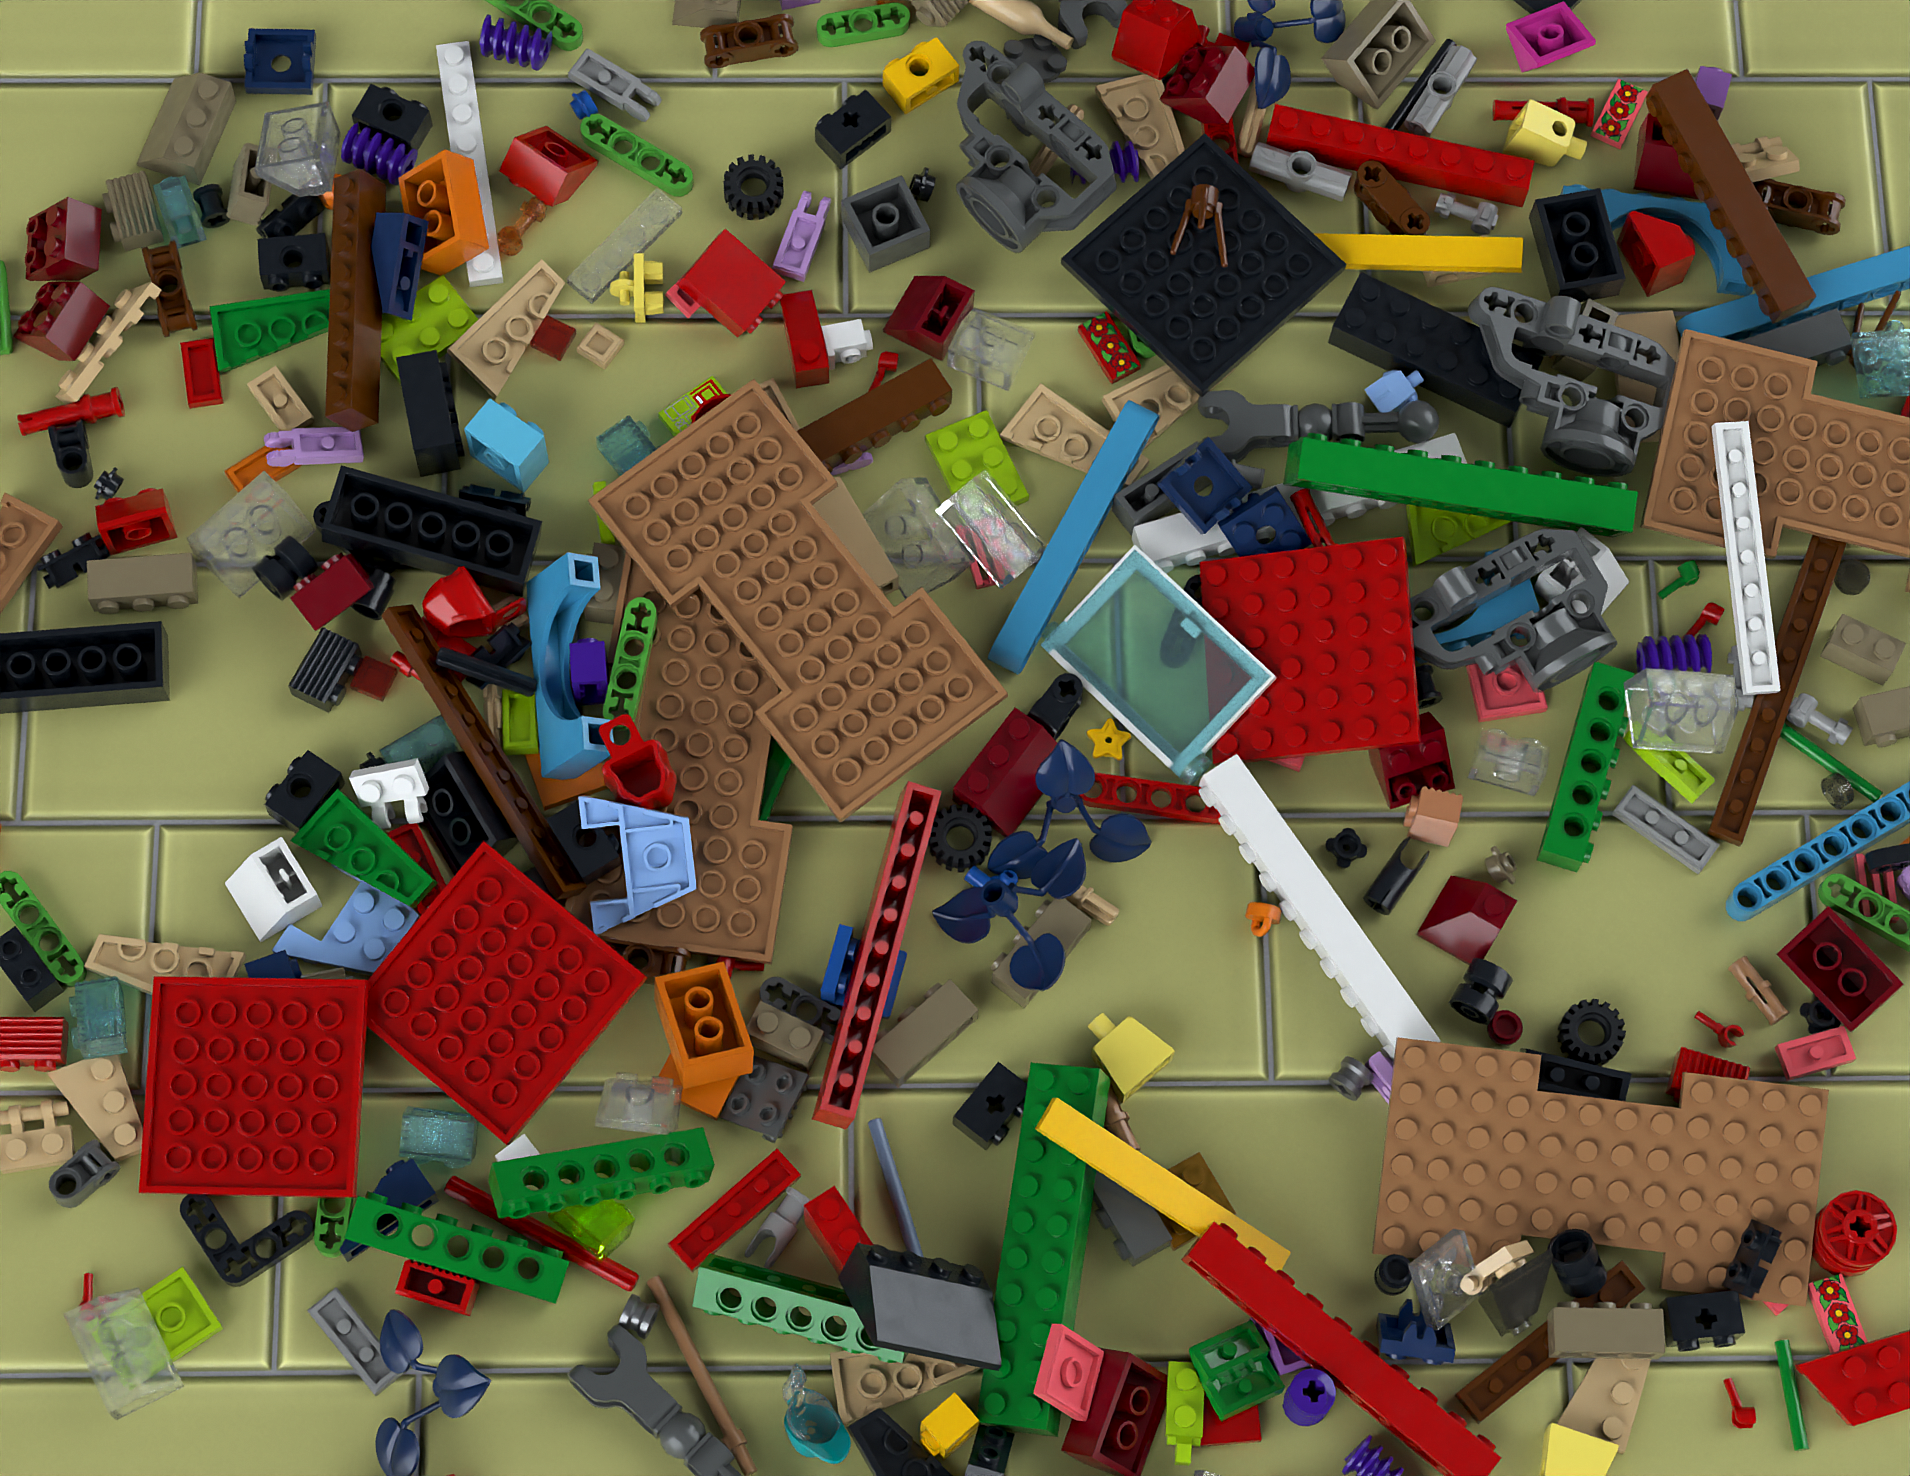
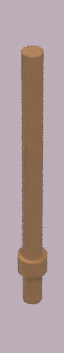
(733, 1437)

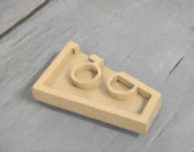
(104, 1101)

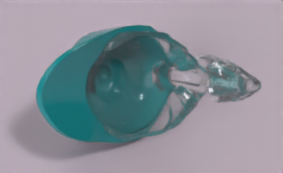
(812, 1421)

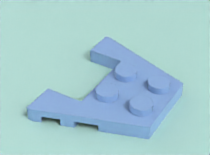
(654, 858)
(359, 936)

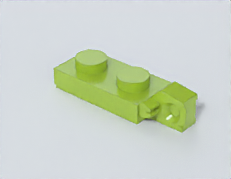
(1677, 770)
(1183, 1410)

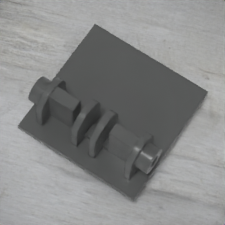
(765, 1098)

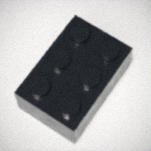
(1577, 246)
(430, 413)

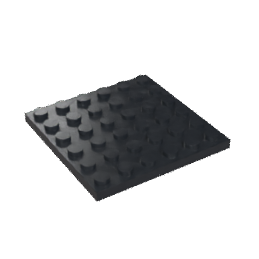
(1186, 303)

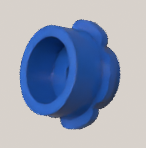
(583, 105)

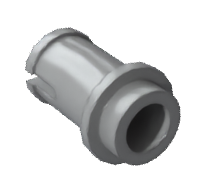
(1251, 474)

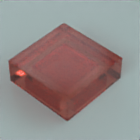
(553, 337)
(373, 678)

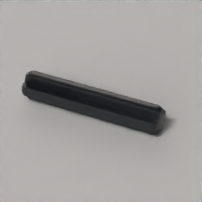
(486, 671)

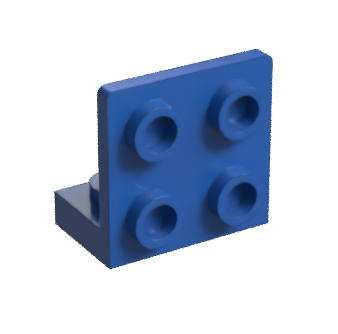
(840, 969)

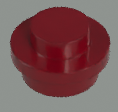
(1505, 1028)

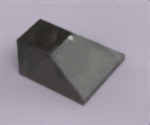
(1517, 1296)

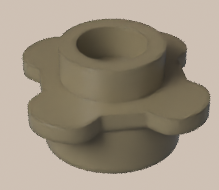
(1501, 866)

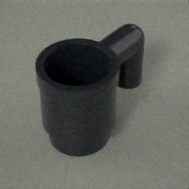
(375, 602)
(1393, 1275)

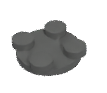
(1038, 53)

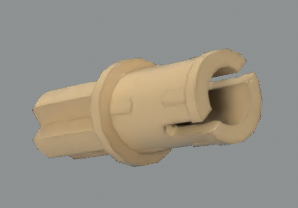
(1092, 904)

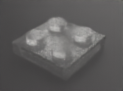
(1438, 1278)

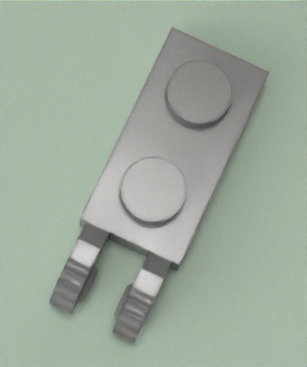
(613, 84)

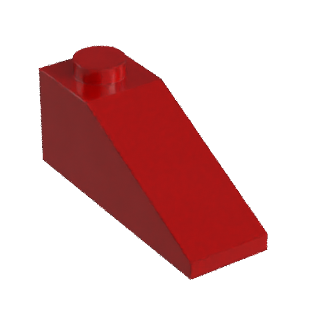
(805, 339)

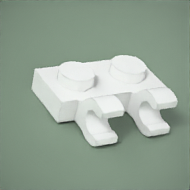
(390, 783)

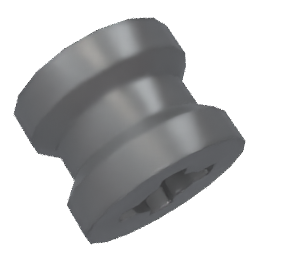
(1351, 1078)
(639, 1316)

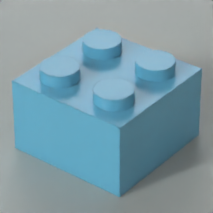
(507, 444)

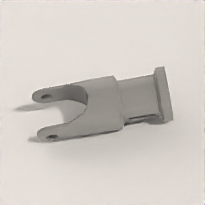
(780, 1225)

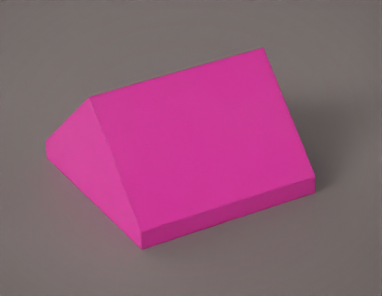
(1547, 36)

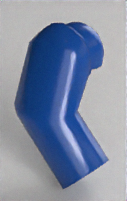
(978, 878)

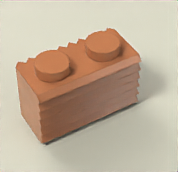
(1433, 816)

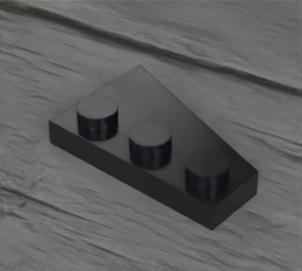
(891, 1449)

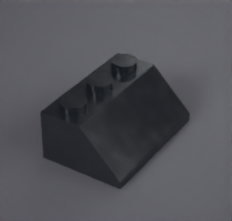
(463, 812)

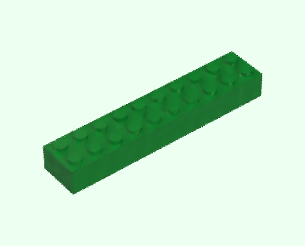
(1460, 487)
(1041, 1249)

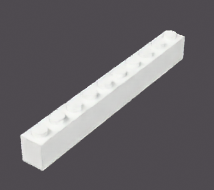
(1176, 541)
(1313, 906)

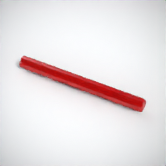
(543, 1235)

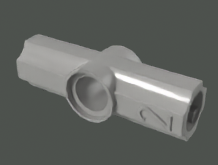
(1448, 78)
(1281, 165)

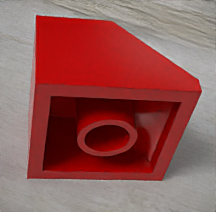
(1155, 36)
(547, 165)
(1655, 251)
(135, 521)

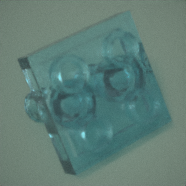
(1882, 361)

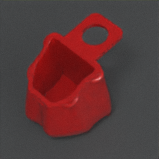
(461, 609)
(638, 769)

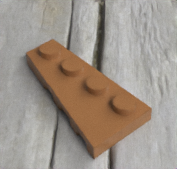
(23, 540)

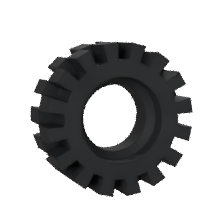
(753, 204)
(965, 818)
(1605, 1018)

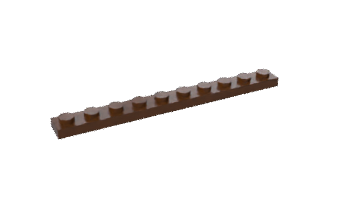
(1770, 710)
(484, 753)

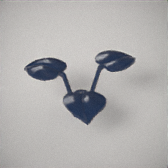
(1273, 70)
(1064, 777)
(969, 914)
(456, 1386)

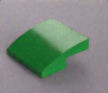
(1236, 1370)

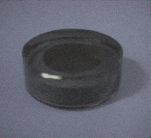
(1852, 577)
(1837, 790)

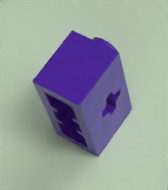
(589, 671)

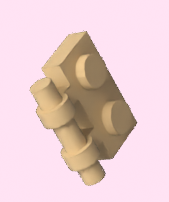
(1766, 158)
(38, 1147)
(1498, 1264)

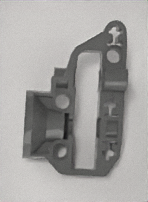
(1010, 197)
(1593, 431)
(1557, 637)

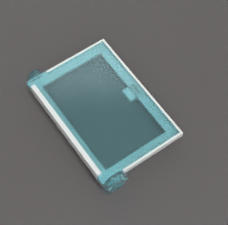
(1158, 663)

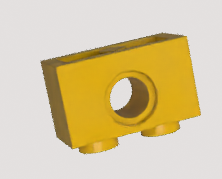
(912, 90)
(948, 1427)

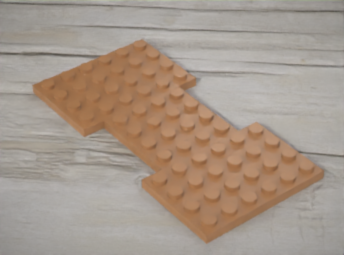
(1815, 458)
(857, 678)
(702, 711)
(1502, 1161)

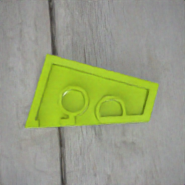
(1440, 531)

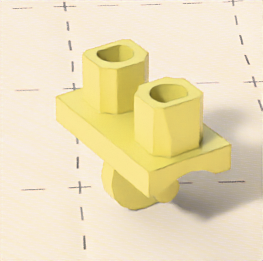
(644, 302)

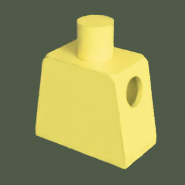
(1542, 135)
(1128, 1054)
(1574, 1453)

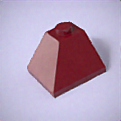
(1466, 918)

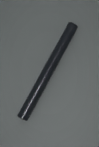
(1412, 97)

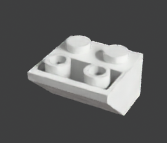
(1567, 575)
(272, 890)

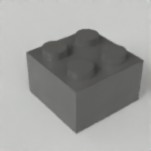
(885, 223)

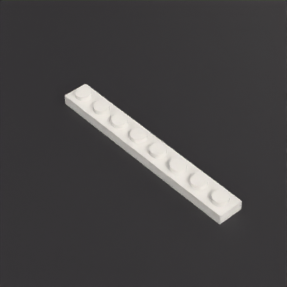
(467, 140)
(1745, 558)

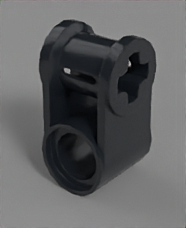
(70, 448)
(1054, 710)

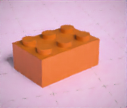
(449, 198)
(703, 1025)

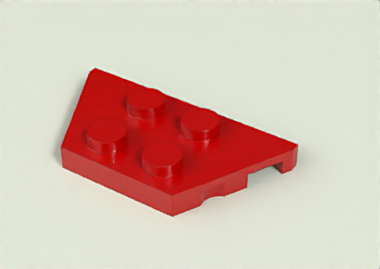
(1864, 1379)

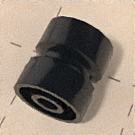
(283, 569)
(1480, 993)
(1577, 1263)

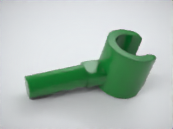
(1689, 575)

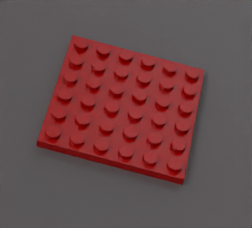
(1334, 637)
(497, 993)
(254, 1087)

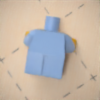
(1394, 390)

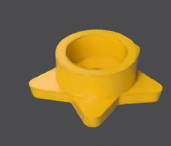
(1105, 749)

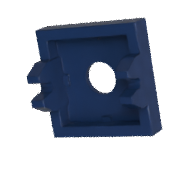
(265, 46)
(1227, 483)
(1261, 511)
(1411, 1337)

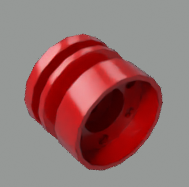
(1839, 1248)

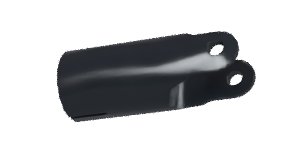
(1392, 882)

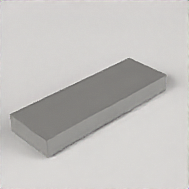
(1665, 829)
(353, 1340)

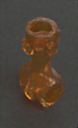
(511, 236)

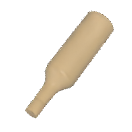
(1024, 18)

